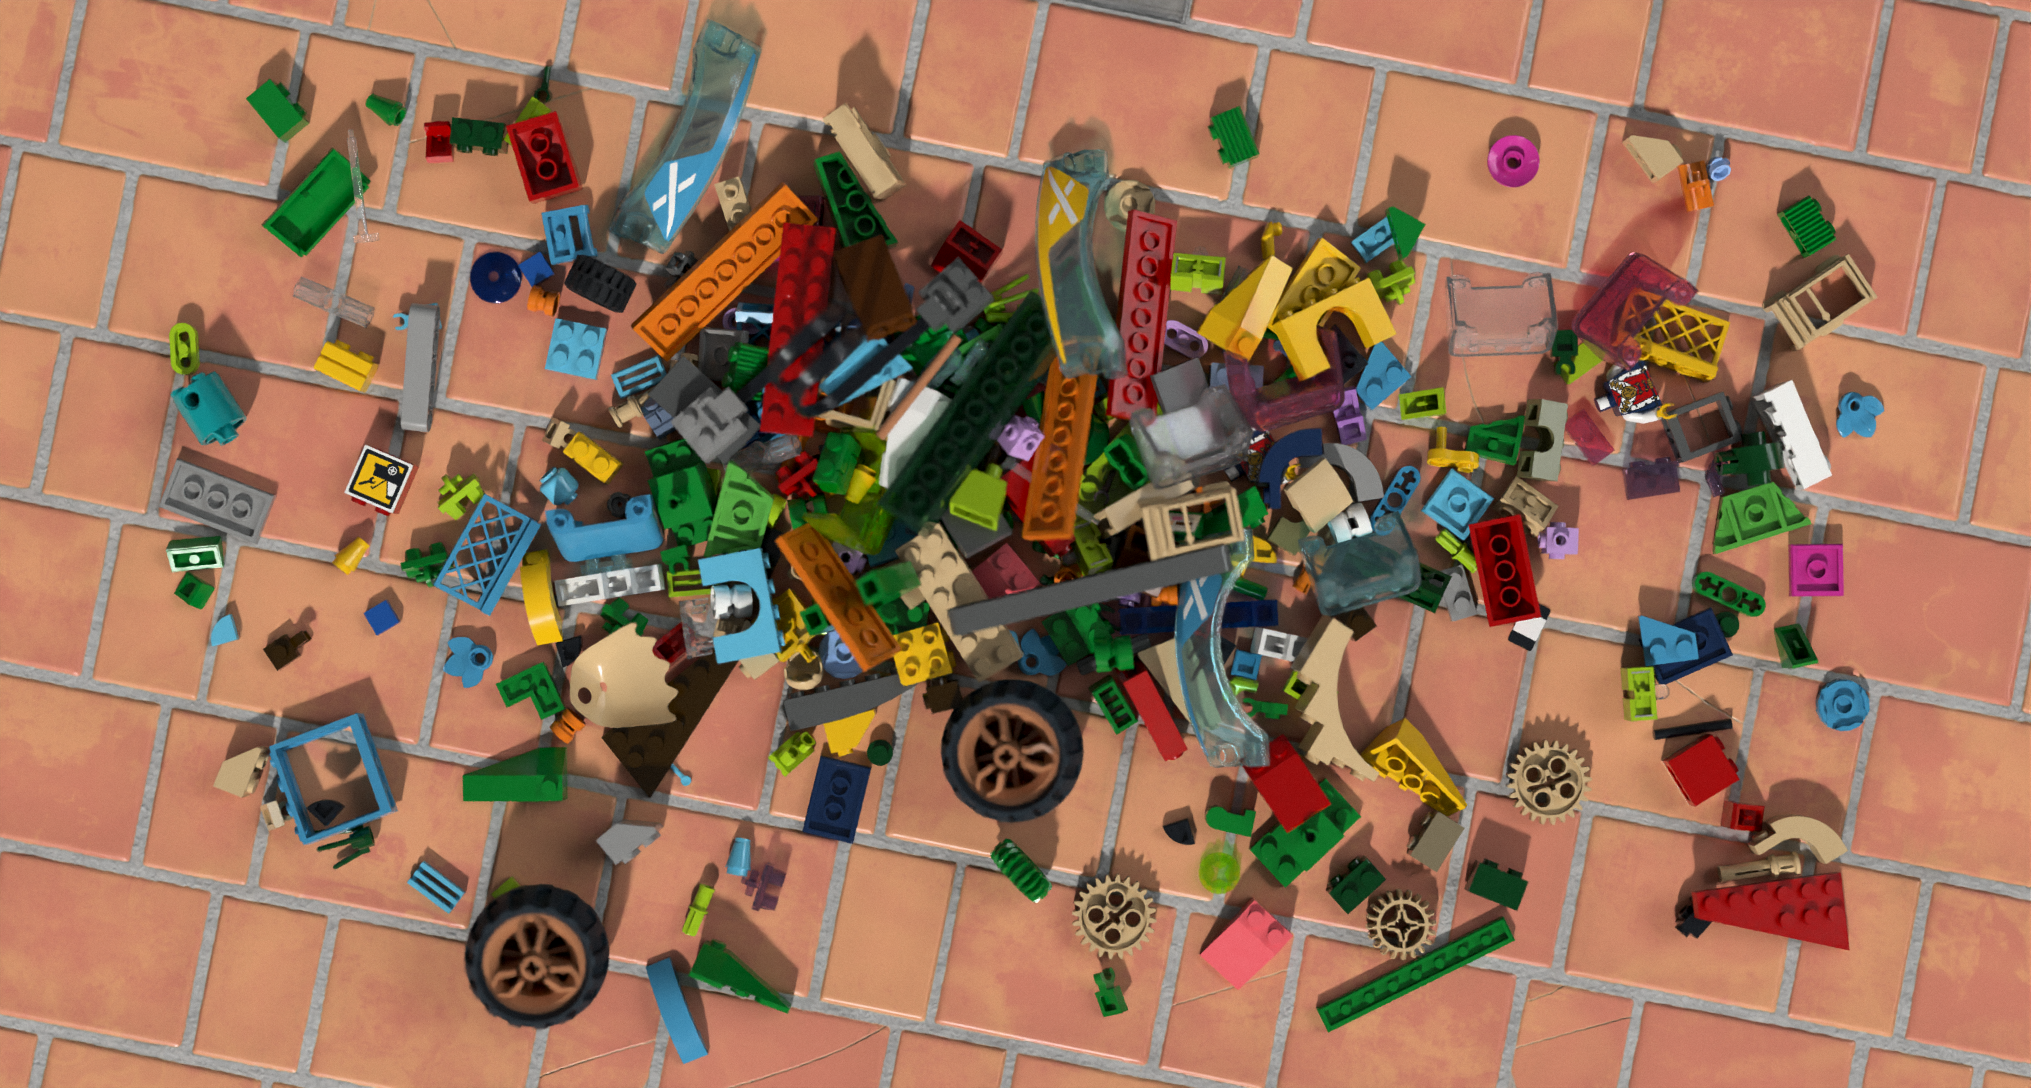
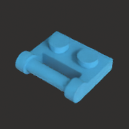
(560, 234)

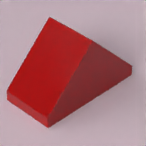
(670, 646)
(1742, 816)

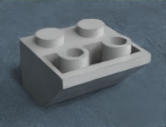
(626, 836)

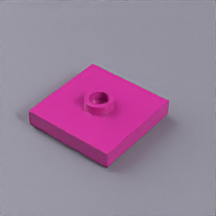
(1816, 570)

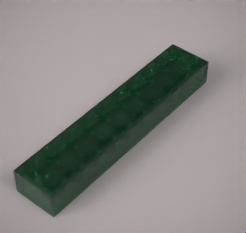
(972, 420)

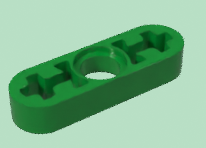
(1743, 608)

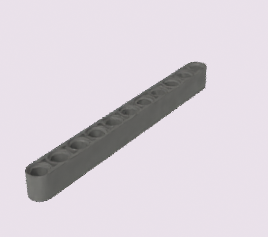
(1089, 589)

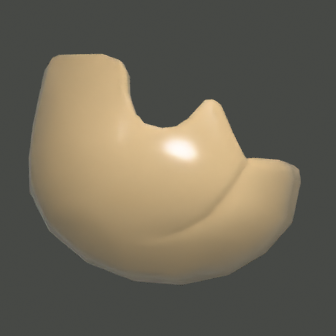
(802, 674)

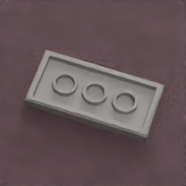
(217, 501)

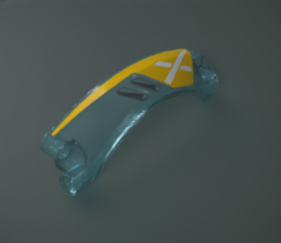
(1068, 283)

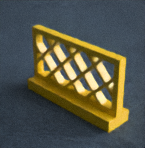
(1678, 361)

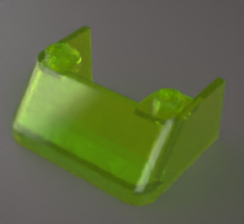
(862, 524)

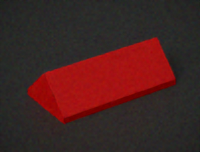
(1504, 570)

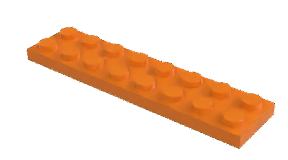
(721, 273)
(1059, 455)

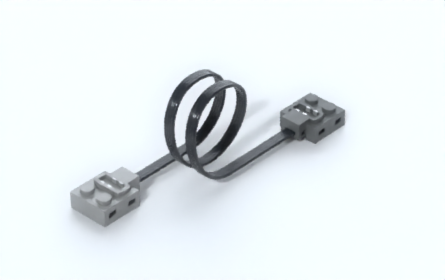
(714, 421)

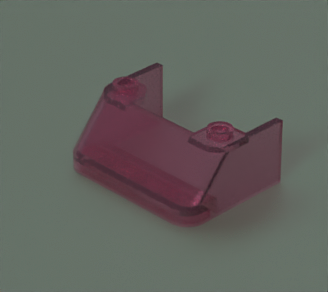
(1288, 399)

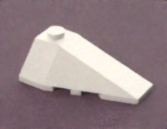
(910, 429)

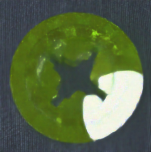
(1207, 872)

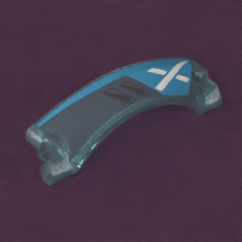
(680, 176)
(1208, 698)

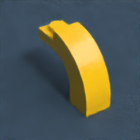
(539, 597)

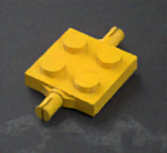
(793, 627)

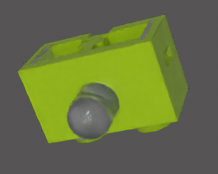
(1198, 271)
(1087, 551)
(1641, 693)

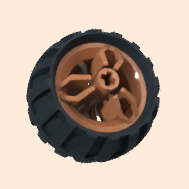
(971, 724)
(495, 980)

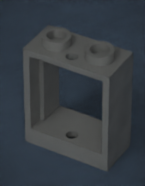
(1676, 436)

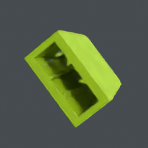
(981, 497)

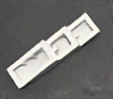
(609, 585)

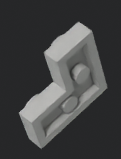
(1457, 594)

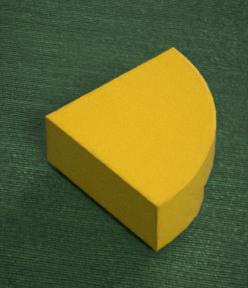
(1263, 551)

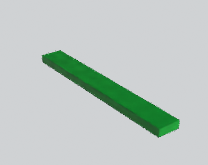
(1415, 974)

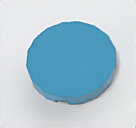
(1842, 705)

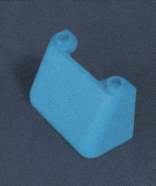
(636, 534)

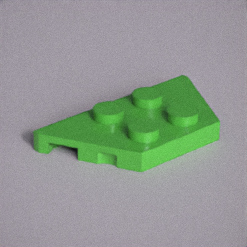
(740, 514)
(1755, 516)

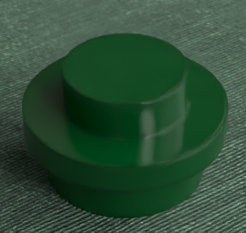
(1728, 622)
(880, 752)

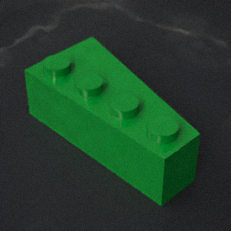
(849, 204)

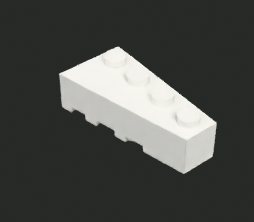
(1789, 424)

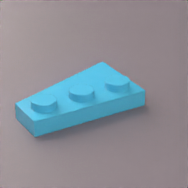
(856, 361)

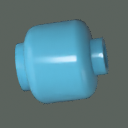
(559, 486)

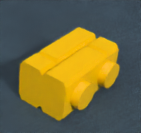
(346, 366)
(593, 458)

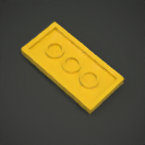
(1318, 274)

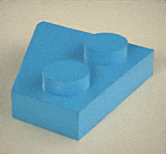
(1380, 376)

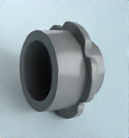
(612, 504)

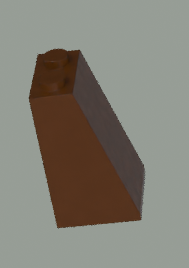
(874, 288)

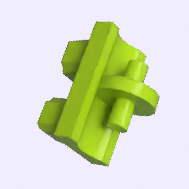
(1394, 285)
(451, 502)
(793, 752)

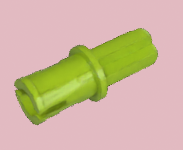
(1457, 549)
(698, 909)

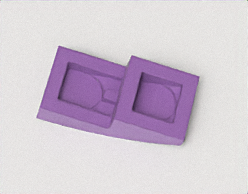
(1349, 419)

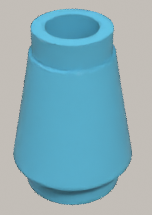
(740, 858)

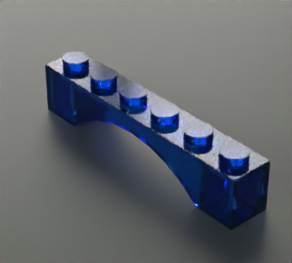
(1163, 618)

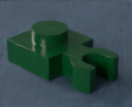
(1564, 348)

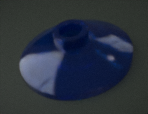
(507, 283)

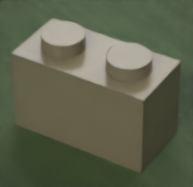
(1434, 839)

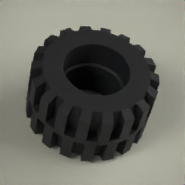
(600, 283)

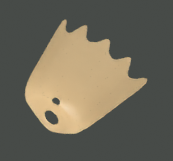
(633, 681)

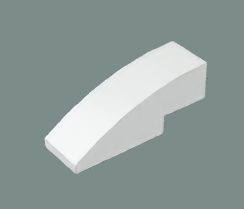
(1276, 644)

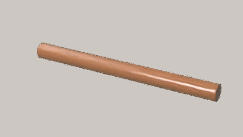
(917, 388)

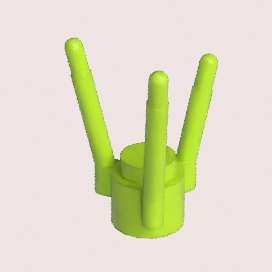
(999, 302)

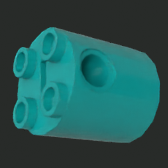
(209, 409)

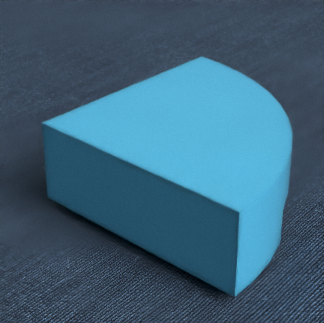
(224, 631)

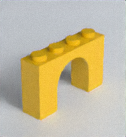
(1357, 302)

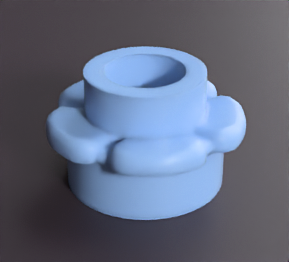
(1718, 168)

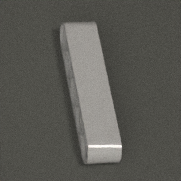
(420, 367)

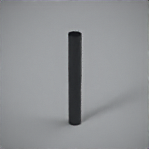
(1692, 729)

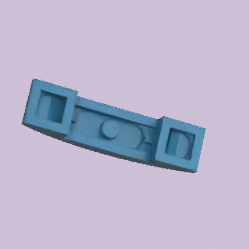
(675, 1010)

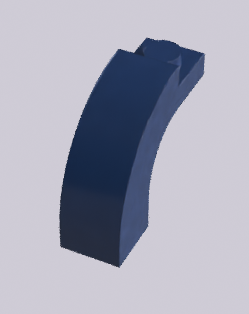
(1296, 444)

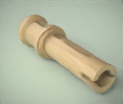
(629, 408)
(1770, 866)

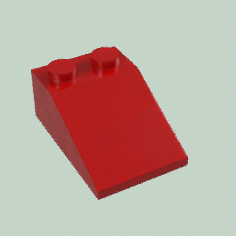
(544, 157)
(1287, 785)

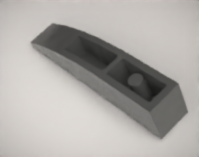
(842, 702)

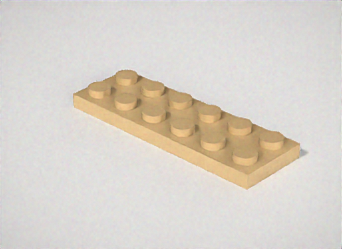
(950, 583)

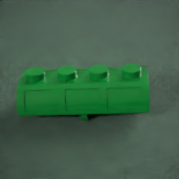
(315, 204)

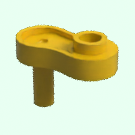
(1441, 457)

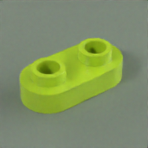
(184, 349)

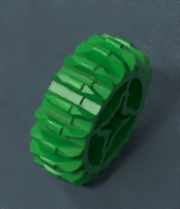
(1021, 870)

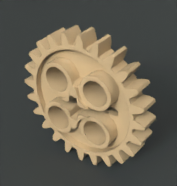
(1541, 760)
(1130, 934)

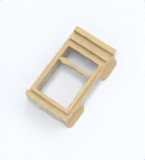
(865, 151)
(1794, 318)
(879, 416)
(1159, 528)

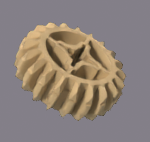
(1400, 912)

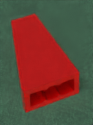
(1017, 498)
(1152, 711)

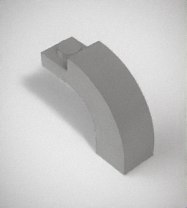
(1357, 466)

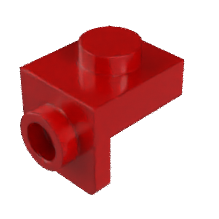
(437, 142)

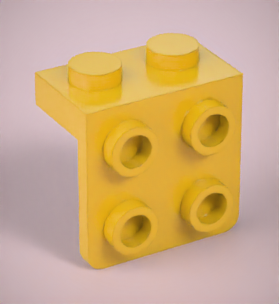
(923, 654)

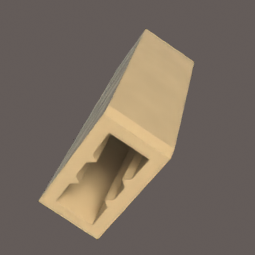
(1126, 510)
(1162, 664)

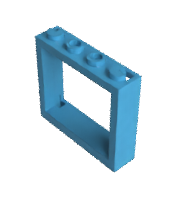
(372, 763)

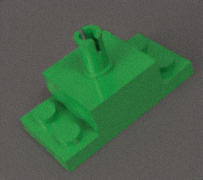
(682, 491)
(1300, 849)

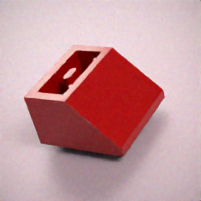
(971, 248)

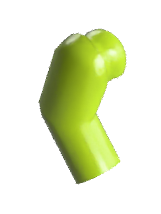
(1243, 684)

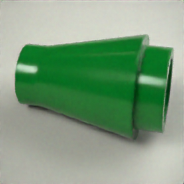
(388, 110)

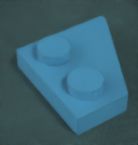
(1665, 642)

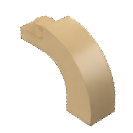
(1818, 836)

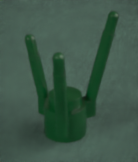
(361, 838)

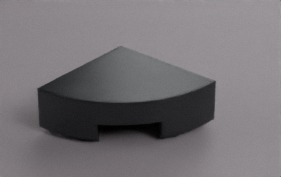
(569, 650)
(325, 810)
(1180, 832)

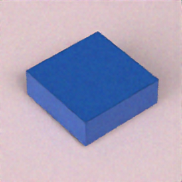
(536, 269)
(382, 617)

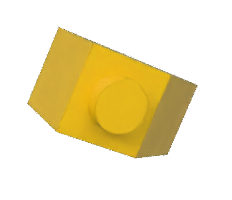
(848, 732)

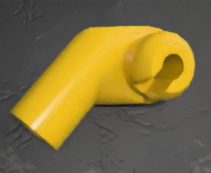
(1267, 240)

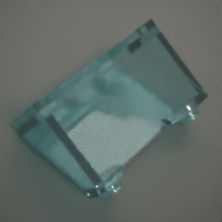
(1362, 568)

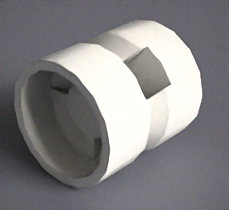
(1341, 528)
(731, 601)

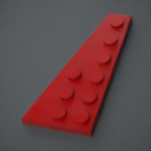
(1794, 908)

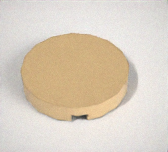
(1126, 197)

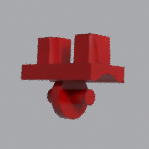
(791, 482)

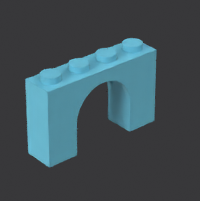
(751, 569)

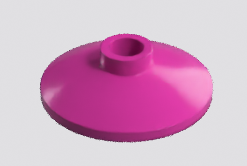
(1522, 152)

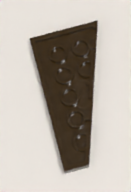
(652, 749)

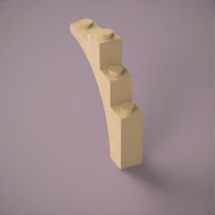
(1319, 668)

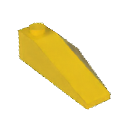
(1245, 312)
(1408, 759)

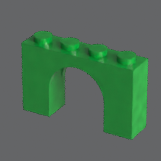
(875, 588)

